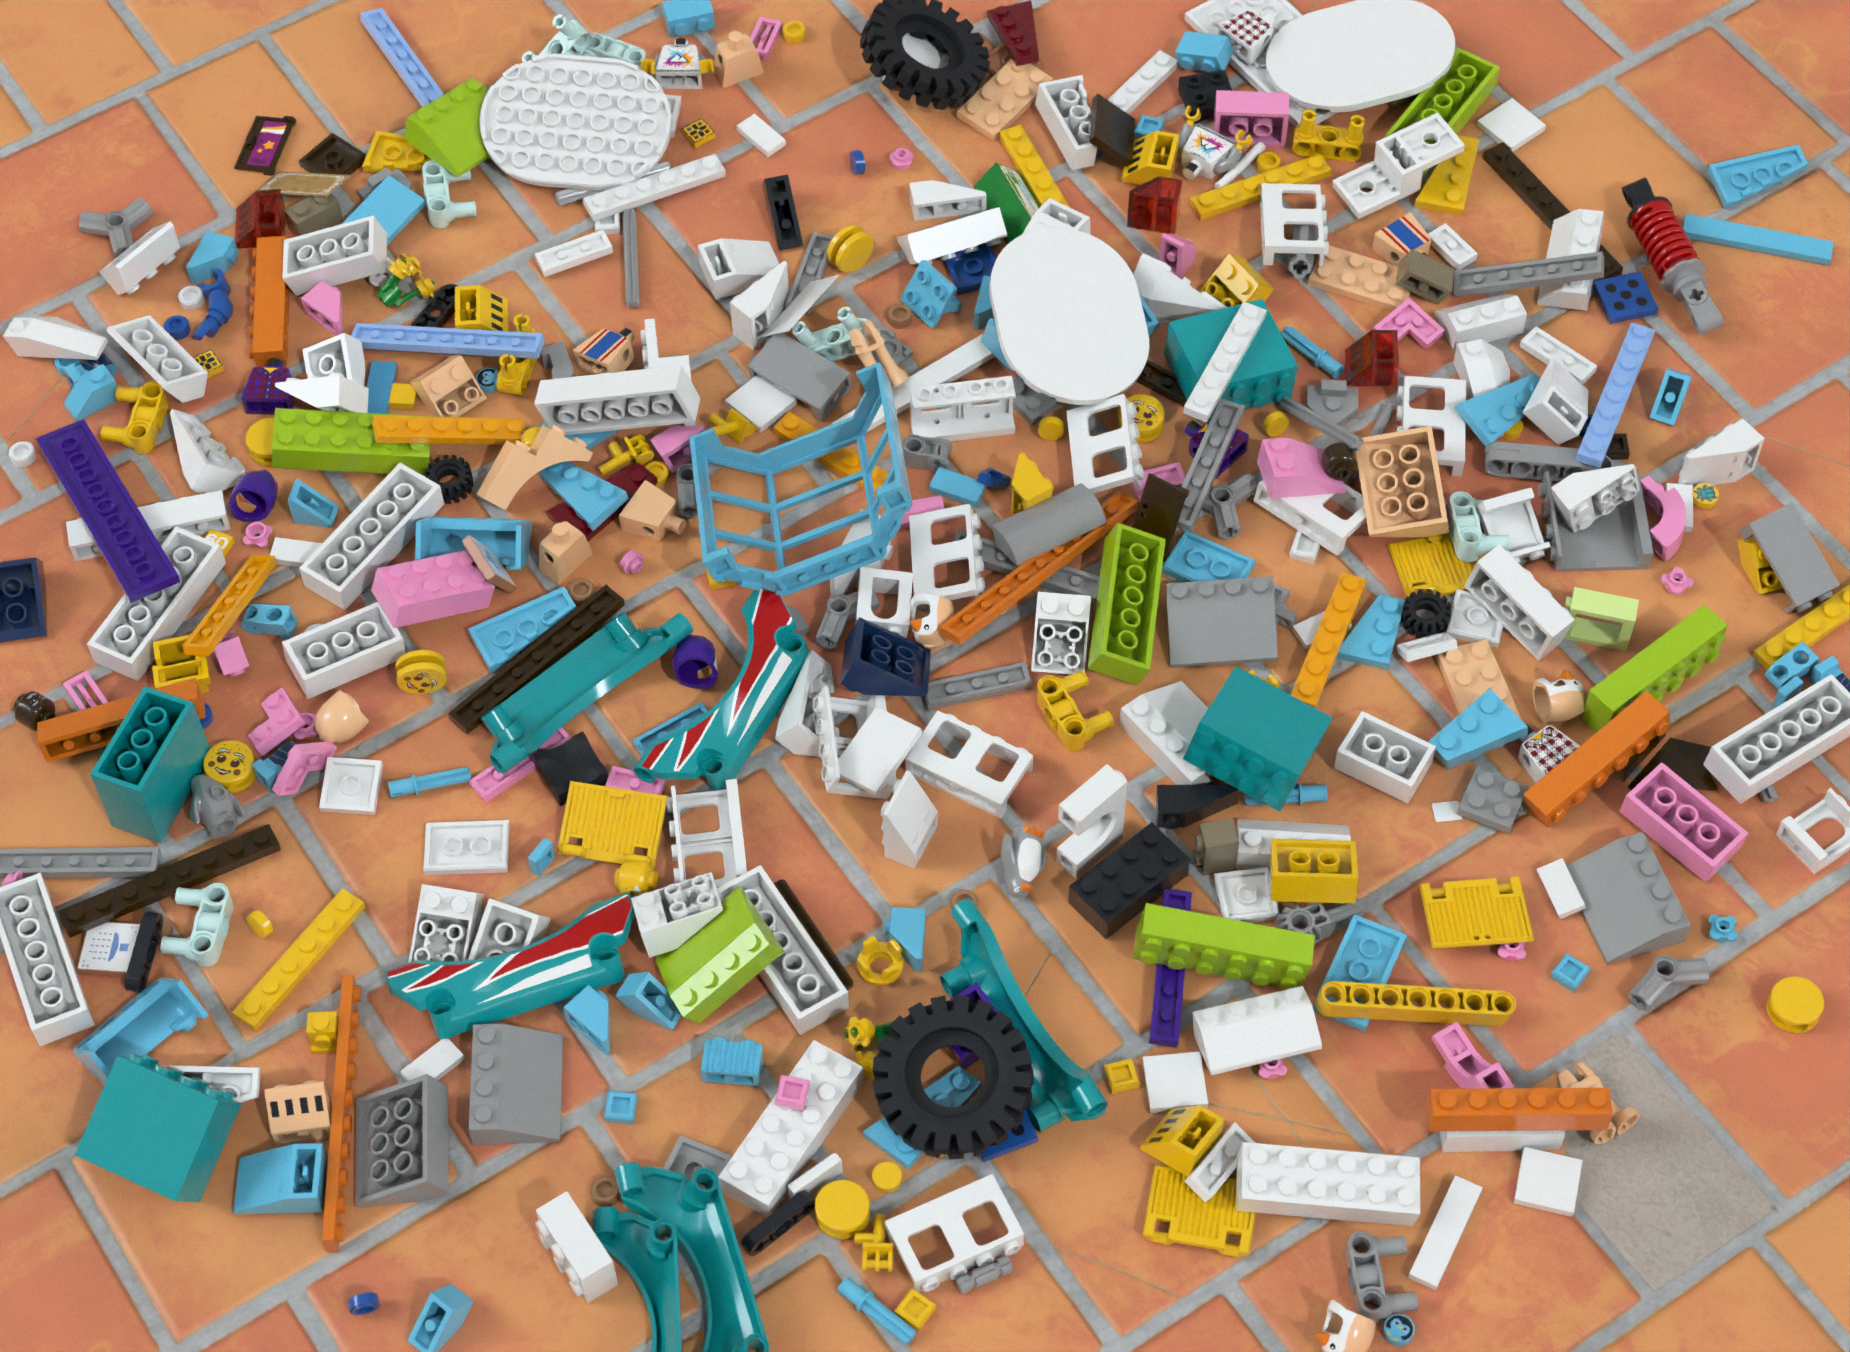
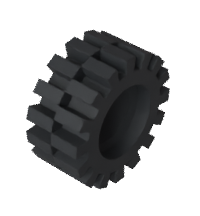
(451, 467)
(1430, 602)

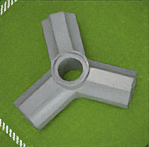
(116, 224)
(1223, 500)

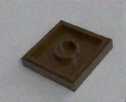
(333, 157)

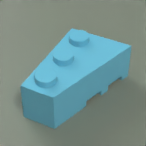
(1478, 729)

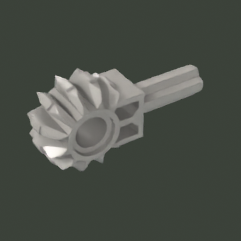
(1315, 918)

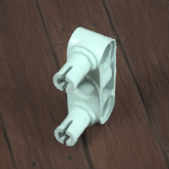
(570, 39)
(613, 48)
(436, 194)
(835, 339)
(1466, 529)
(210, 924)

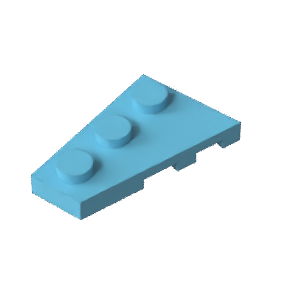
(1375, 634)

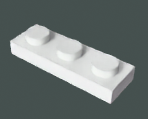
(573, 253)
(1547, 347)
(1217, 1163)

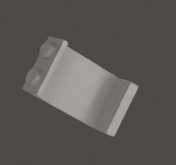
(802, 373)
(1793, 557)

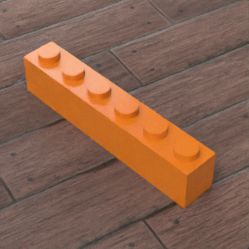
(270, 303)
(98, 724)
(1597, 759)
(1519, 1109)

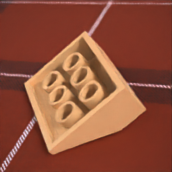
(1402, 484)

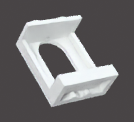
(885, 582)
(1794, 835)

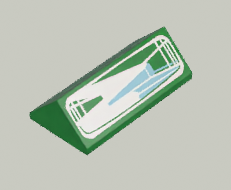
(1010, 193)

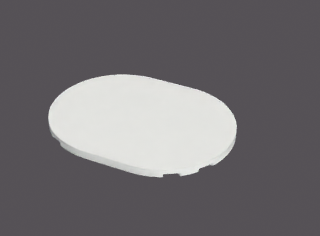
(1360, 54)
(576, 122)
(1068, 315)

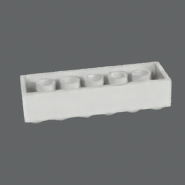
(618, 400)
(371, 536)
(130, 629)
(1782, 739)
(41, 961)
(800, 975)
(788, 1138)
(1328, 1184)

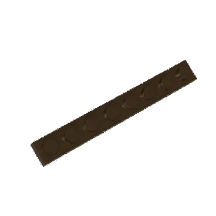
(1536, 195)
(537, 658)
(165, 881)

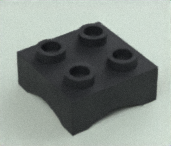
(1200, 92)
(570, 762)

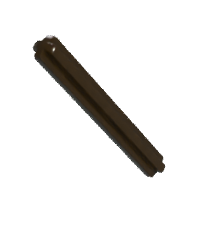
(814, 933)

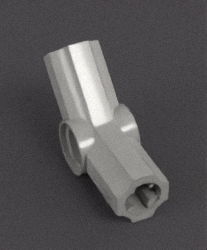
(1301, 263)
(686, 489)
(835, 622)
(1679, 972)

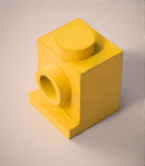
(322, 1031)

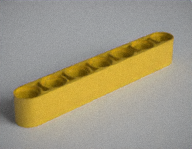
(1426, 997)

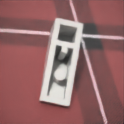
(939, 200)

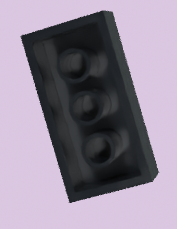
(1128, 880)

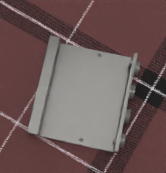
(1610, 543)

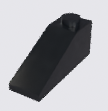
(782, 212)
(1188, 804)

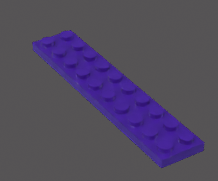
(108, 511)

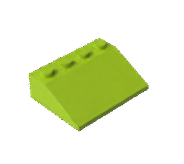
(451, 128)
(718, 958)

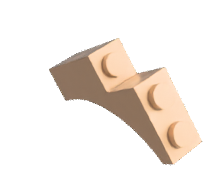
(520, 462)

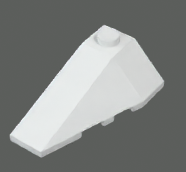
(1168, 294)
(53, 339)
(336, 355)
(1481, 367)
(201, 457)
(798, 721)
(240, 1081)

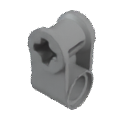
(924, 453)

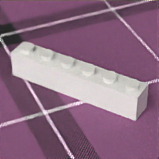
(192, 513)

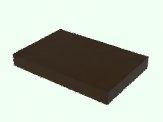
(1112, 130)

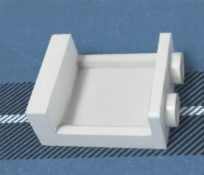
(1514, 516)

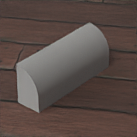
(1048, 524)

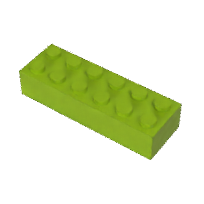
(1453, 95)
(339, 443)
(1127, 604)
(1658, 667)
(1223, 947)

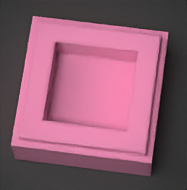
(792, 1093)

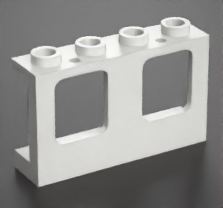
(1275, 216)
(962, 418)
(1445, 419)
(1085, 447)
(1315, 521)
(927, 556)
(833, 747)
(959, 774)
(726, 840)
(947, 1214)

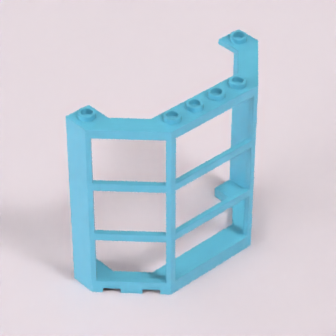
(893, 495)

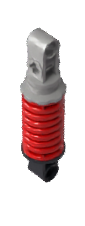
(1671, 253)

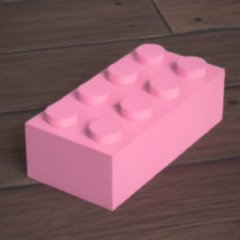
(431, 588)
(1683, 822)

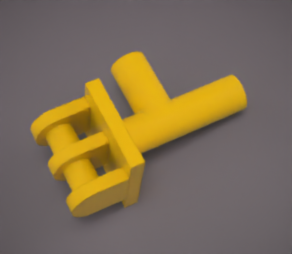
(734, 425)
(638, 450)
(876, 1252)

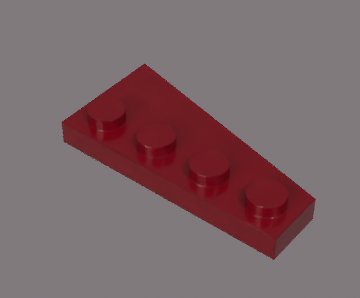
(1016, 31)
(628, 480)

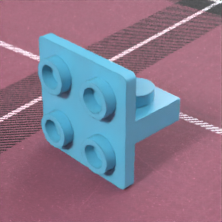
(930, 294)

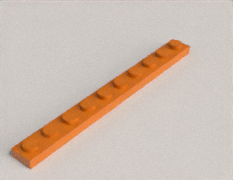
(1032, 574)
(340, 1119)

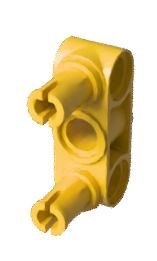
(1330, 141)
(516, 372)
(145, 420)
(1063, 713)

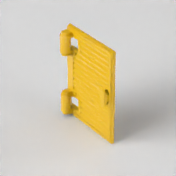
(1431, 565)
(611, 824)
(1476, 910)
(1194, 1220)

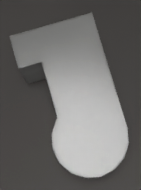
(557, 358)

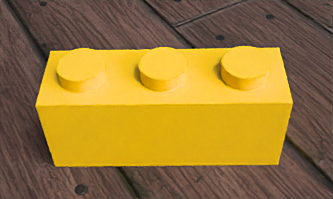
(1313, 871)

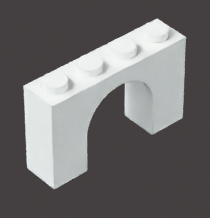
(1096, 819)

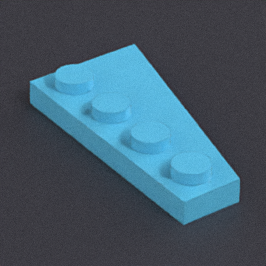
(1751, 174)
(1498, 409)
(584, 492)
(518, 628)
(949, 1091)

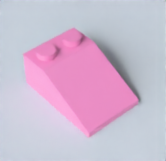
(1294, 469)

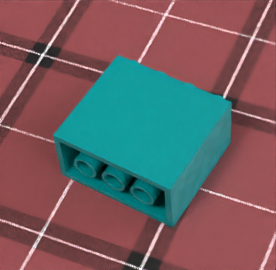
(1263, 374)
(1257, 738)
(151, 764)
(159, 1128)

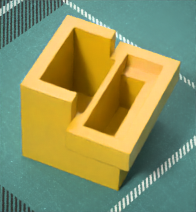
(177, 667)

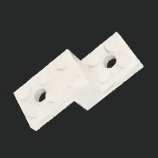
(1398, 165)
(651, 354)

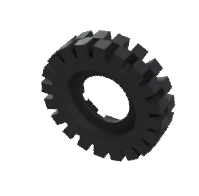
(941, 86)
(965, 1127)

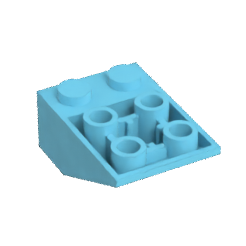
(282, 1180)

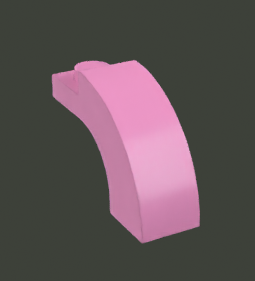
(1670, 507)
(1465, 1063)

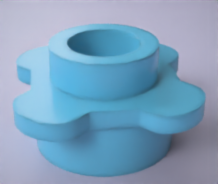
(1719, 934)

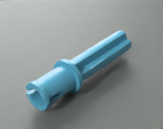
(1313, 352)
(430, 781)
(1299, 795)
(877, 1311)

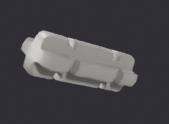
(984, 1274)

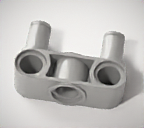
(1366, 1276)

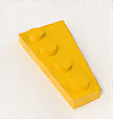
(393, 152)
(1450, 181)

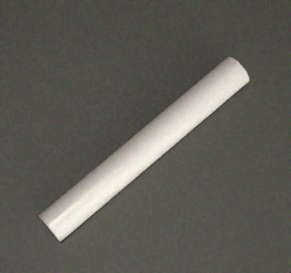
(1241, 165)

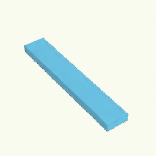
(1758, 239)

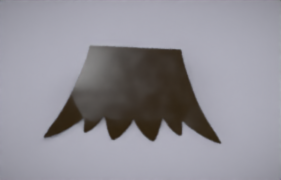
(1680, 756)

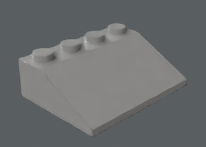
(1222, 622)
(1628, 899)
(515, 1085)
(402, 1143)

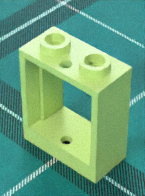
(1604, 607)

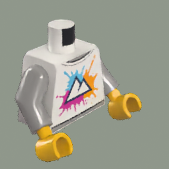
(678, 66)
(1207, 151)

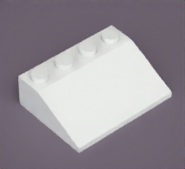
(1163, 728)

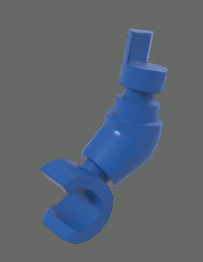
(219, 307)

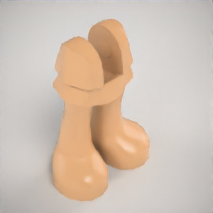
(876, 342)
(1621, 1119)

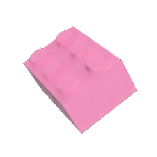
(1257, 113)

